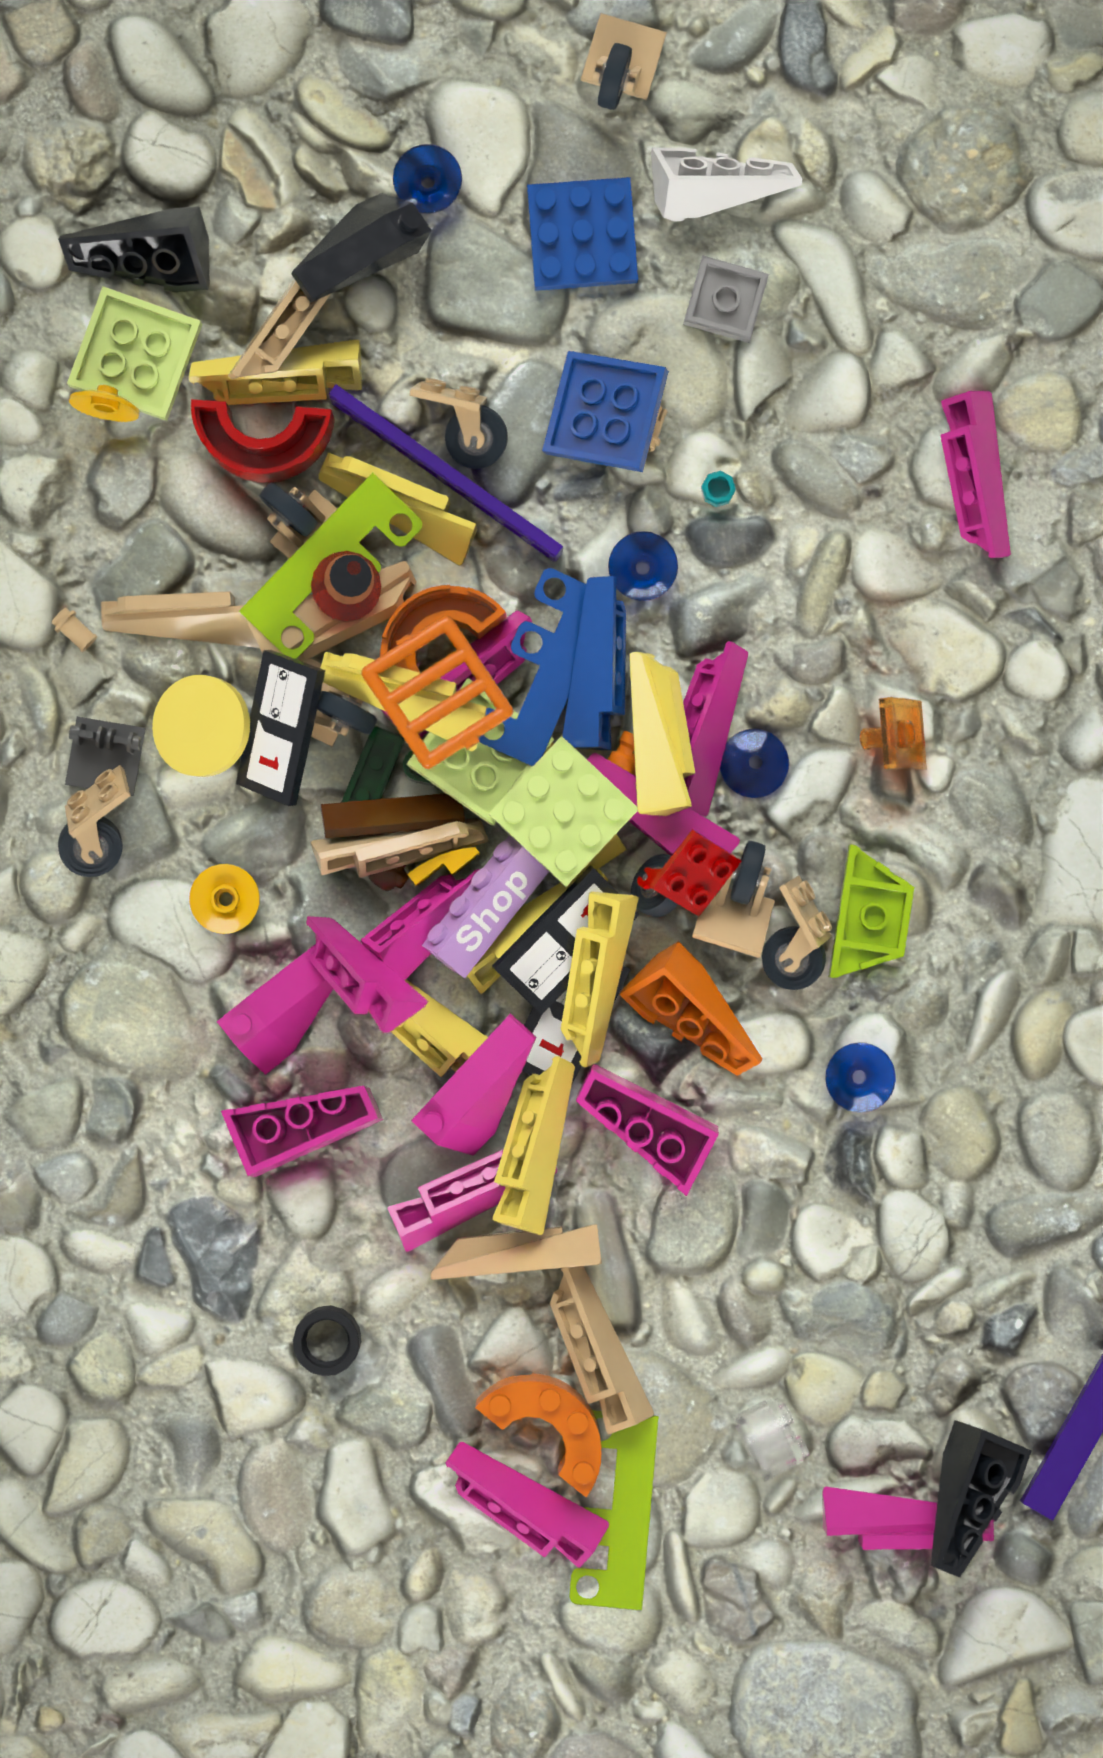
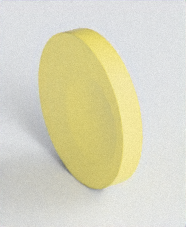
(201, 725)

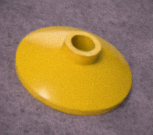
(104, 404)
(206, 896)

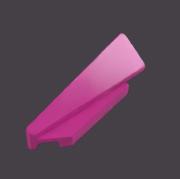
(976, 471)
(494, 652)

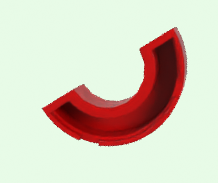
(264, 458)

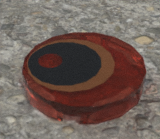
(345, 586)

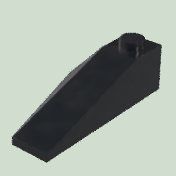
(362, 243)
(153, 248)
(973, 1484)

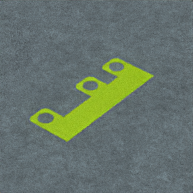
(364, 509)
(628, 1520)

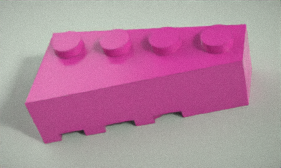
(650, 1125)
(290, 1128)

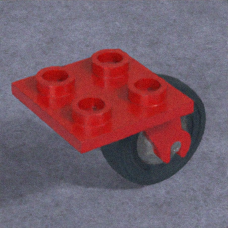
(685, 878)

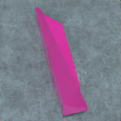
(709, 715)
(668, 830)
(401, 935)
(361, 976)
(448, 1202)
(526, 1507)
(882, 1520)

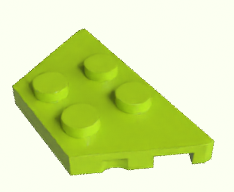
(870, 915)

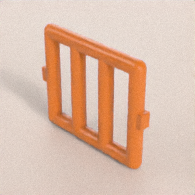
(463, 653)

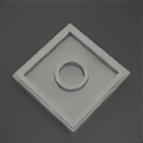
(726, 299)

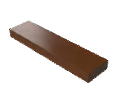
(390, 815)

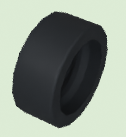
(318, 1366)

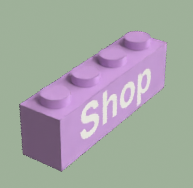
(485, 907)

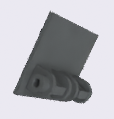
(103, 746)

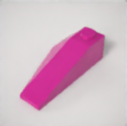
(277, 1014)
(475, 1097)

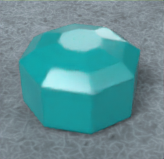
(718, 489)

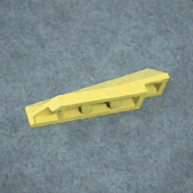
(596, 972)
(483, 973)

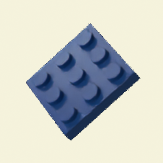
(582, 233)
(605, 411)

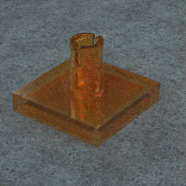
(899, 735)

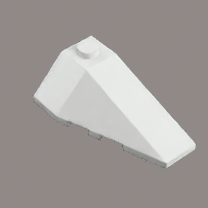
(701, 185)

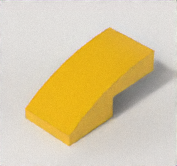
(453, 860)

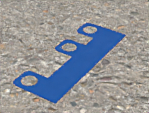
(531, 731)

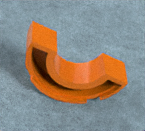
(466, 606)
(562, 1407)

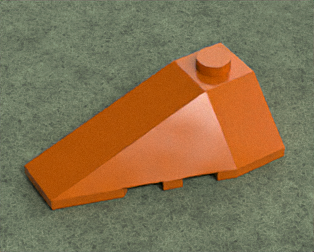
(686, 1000)

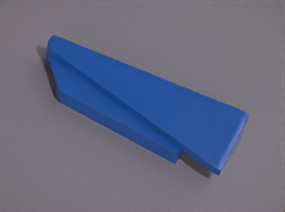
(598, 668)

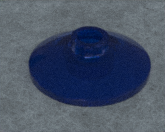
(428, 162)
(648, 549)
(741, 776)
(878, 1080)

